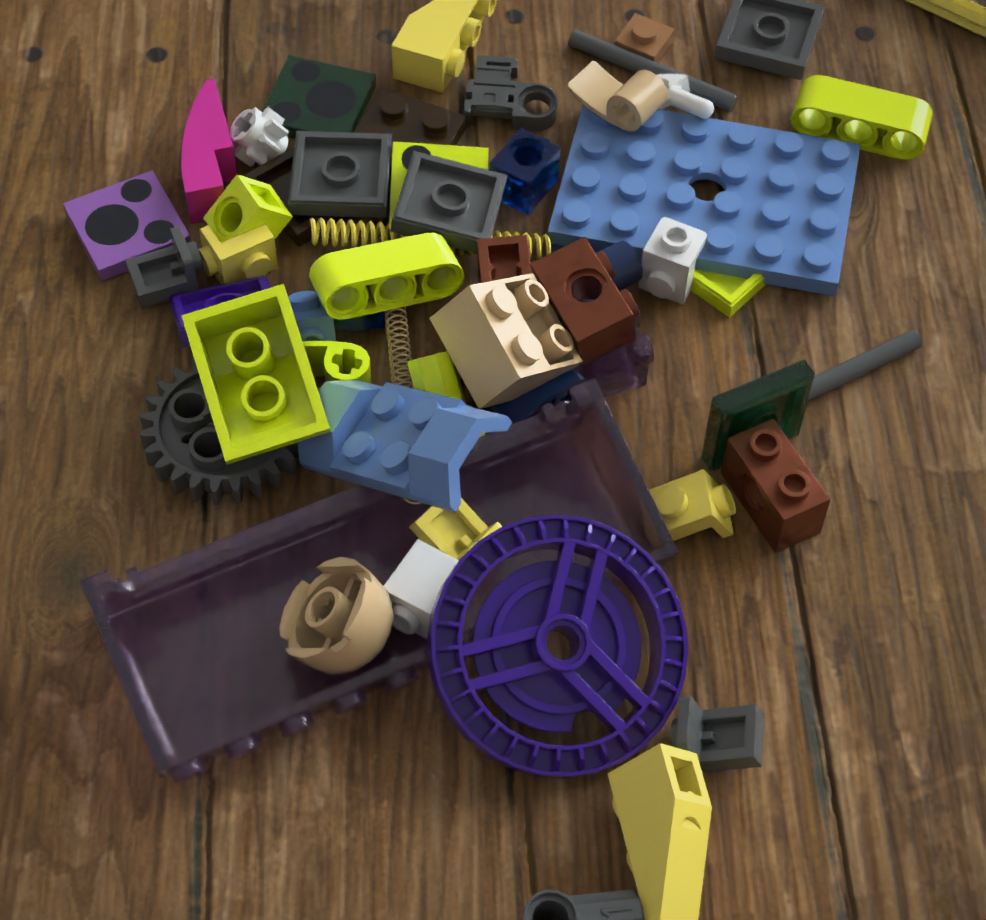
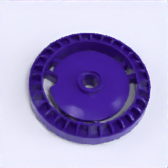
(602, 639)

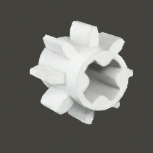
(258, 136)

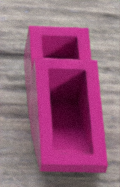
(206, 153)

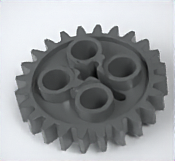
(181, 443)

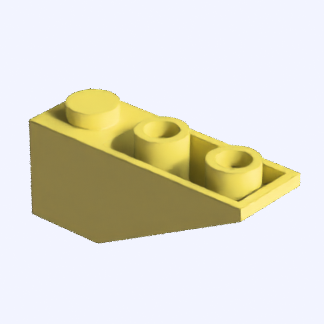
(435, 41)
(664, 828)

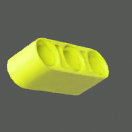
(862, 115)
(386, 275)

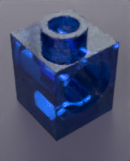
(531, 169)

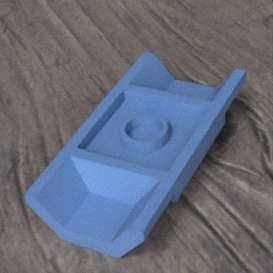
(397, 440)

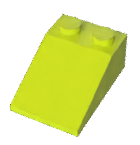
(255, 374)

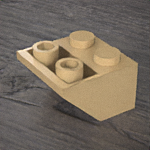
(505, 338)

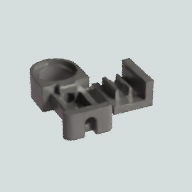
(497, 97)

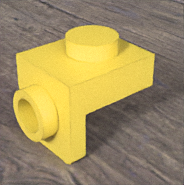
(239, 257)
(695, 505)
(452, 531)

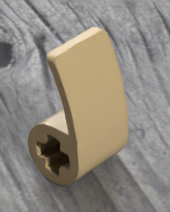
(619, 104)

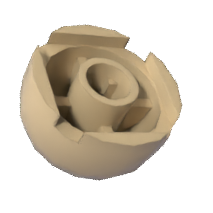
(337, 618)

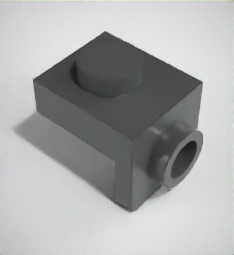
(165, 271)
(720, 736)

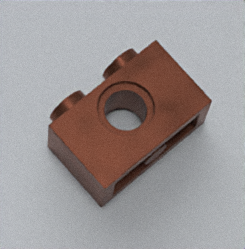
(594, 325)
(774, 485)

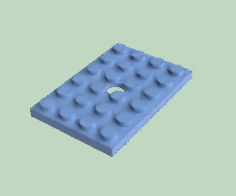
(779, 205)

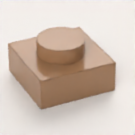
(646, 37)

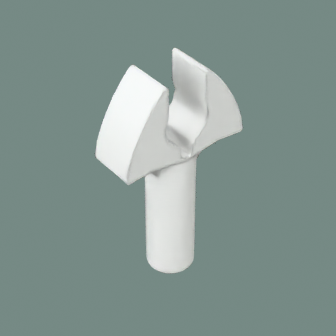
(681, 98)

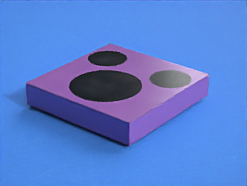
(123, 222)

